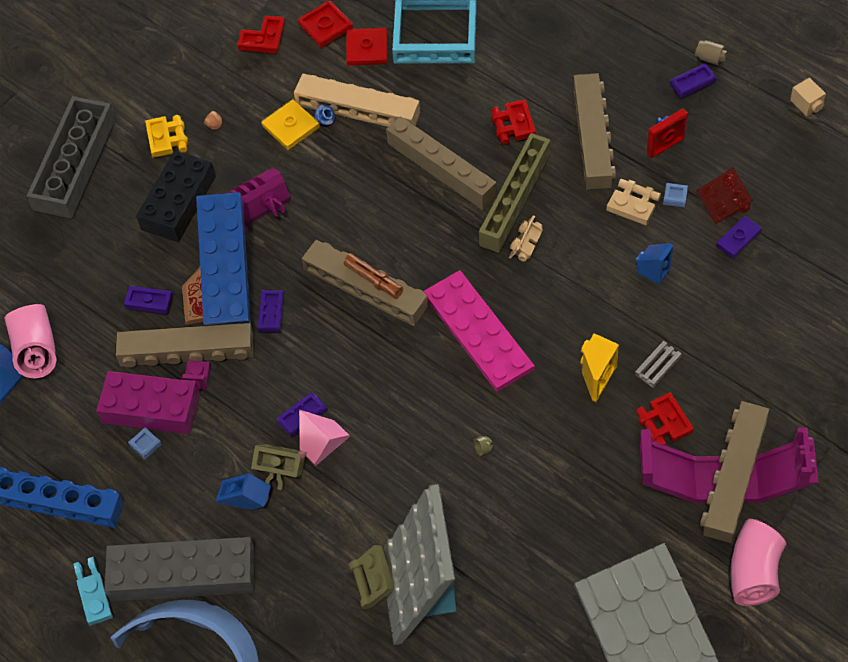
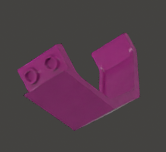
(693, 476)

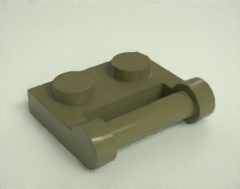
(377, 574)

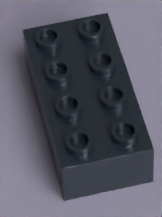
(174, 194)

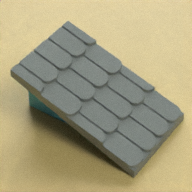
(420, 566)
(644, 612)

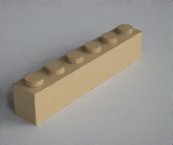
(355, 101)

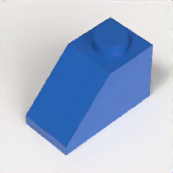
(655, 262)
(244, 492)

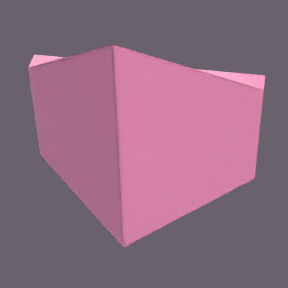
(319, 436)

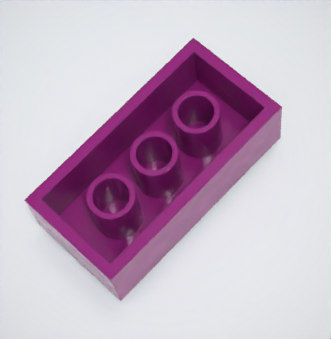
(148, 402)

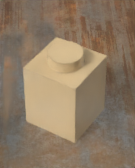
(808, 97)

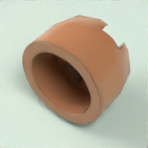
(213, 120)

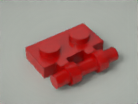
(519, 118)
(670, 416)

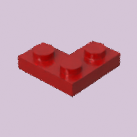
(266, 40)

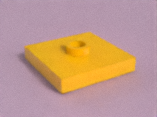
(290, 124)

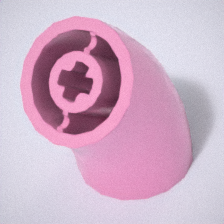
(31, 341)
(756, 564)

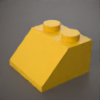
(598, 363)

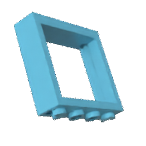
(434, 52)

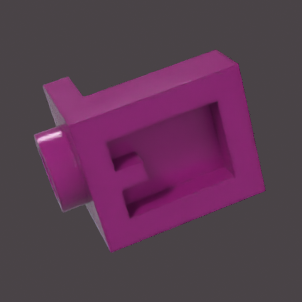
(198, 372)

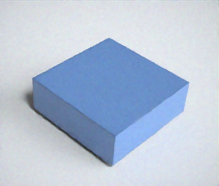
(675, 195)
(145, 443)

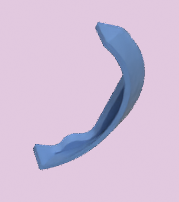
(200, 614)

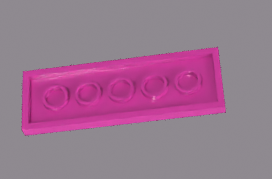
(479, 331)

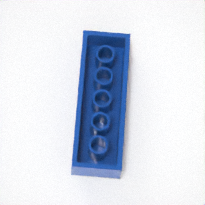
(223, 259)

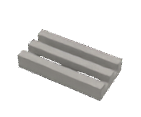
(668, 351)

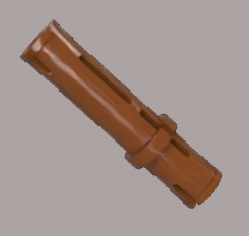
(380, 280)

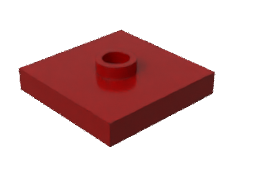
(325, 24)
(366, 46)
(667, 133)

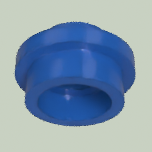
(320, 116)

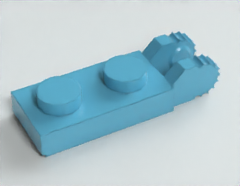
(93, 594)

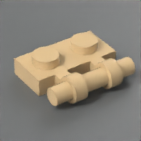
(632, 207)

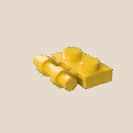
(159, 136)

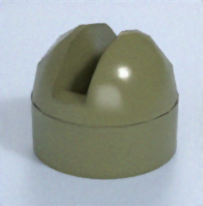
(482, 445)

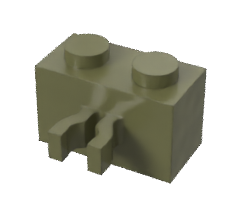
(279, 461)

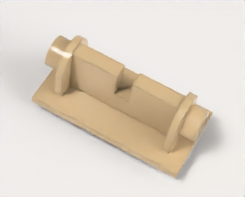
(520, 245)

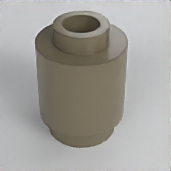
(711, 52)

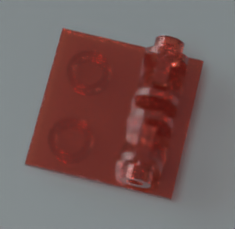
(725, 195)

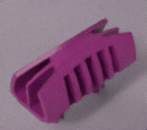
(263, 195)

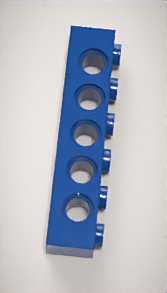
(104, 514)

